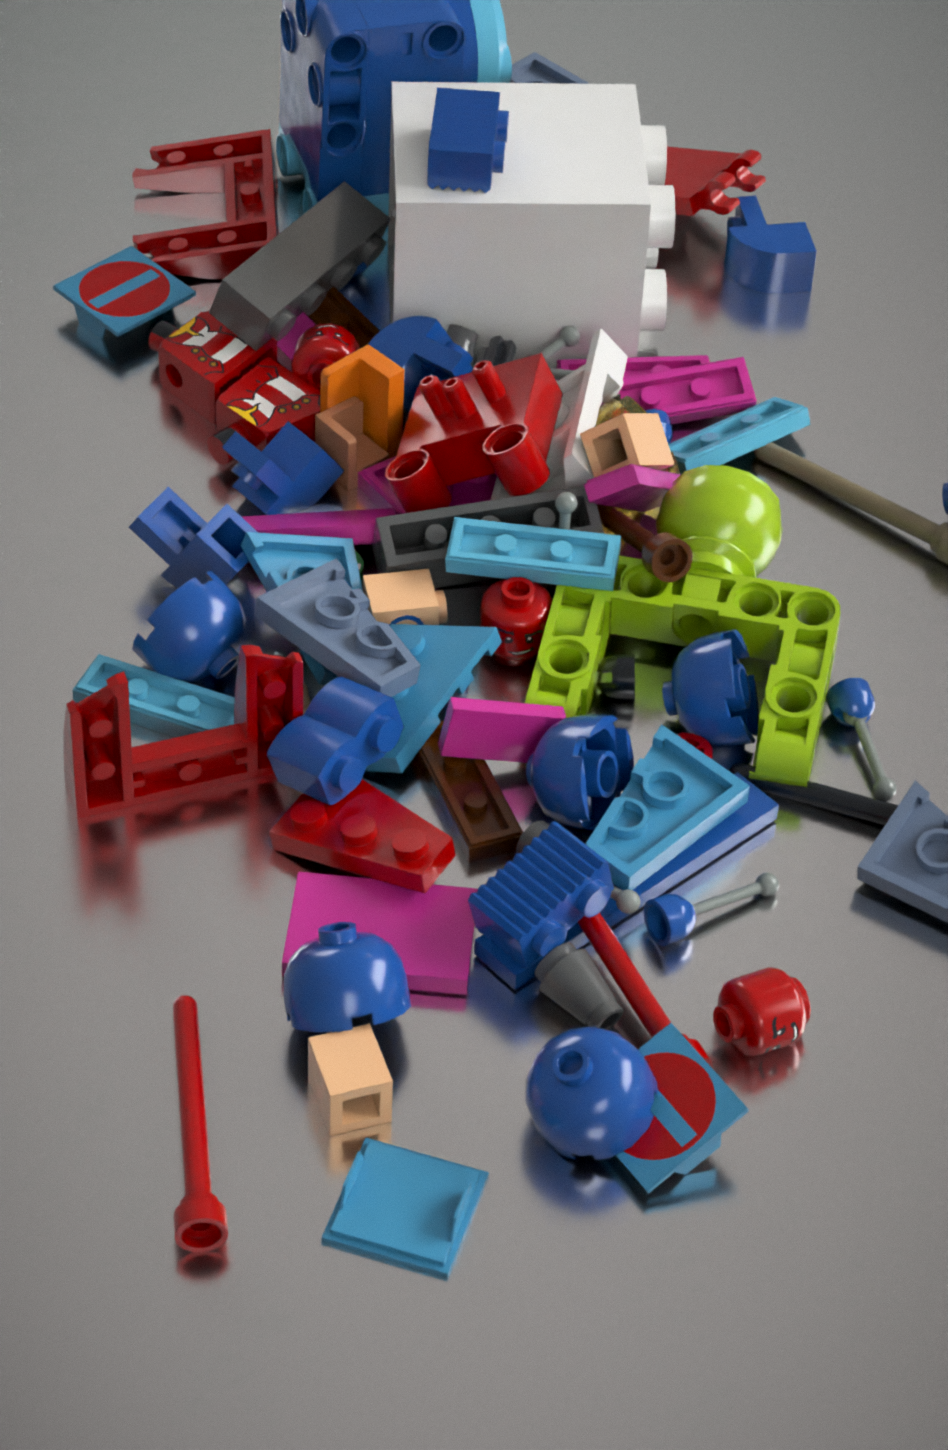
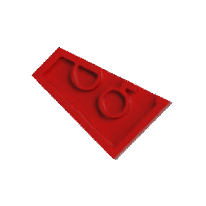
(366, 837)

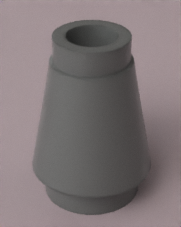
(577, 986)

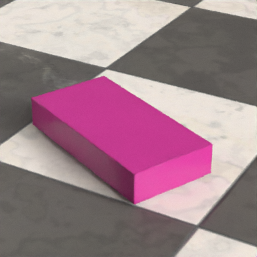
(495, 729)

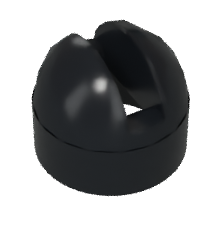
(623, 676)

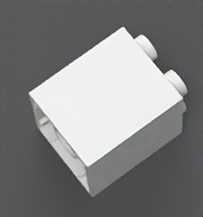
(558, 235)

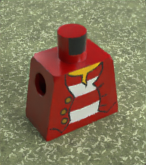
(203, 360)
(261, 406)

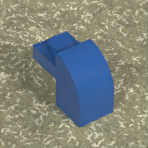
(768, 255)
(423, 350)
(287, 473)
(190, 542)

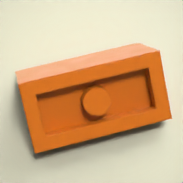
(377, 384)

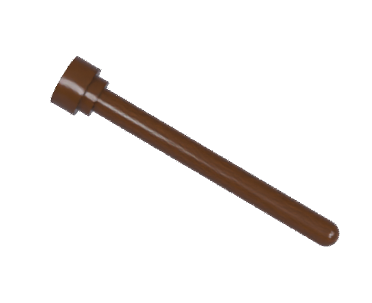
(662, 553)

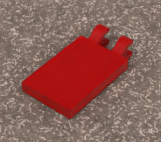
(703, 175)

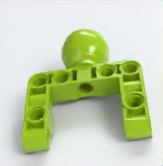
(733, 537)

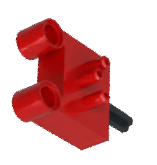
(476, 427)

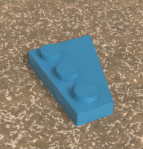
(286, 557)
(446, 664)
(664, 809)

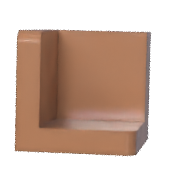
(342, 438)

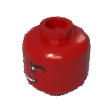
(320, 348)
(519, 614)
(762, 1011)

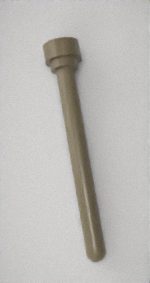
(859, 497)

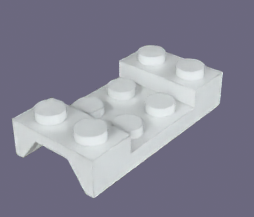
(579, 408)

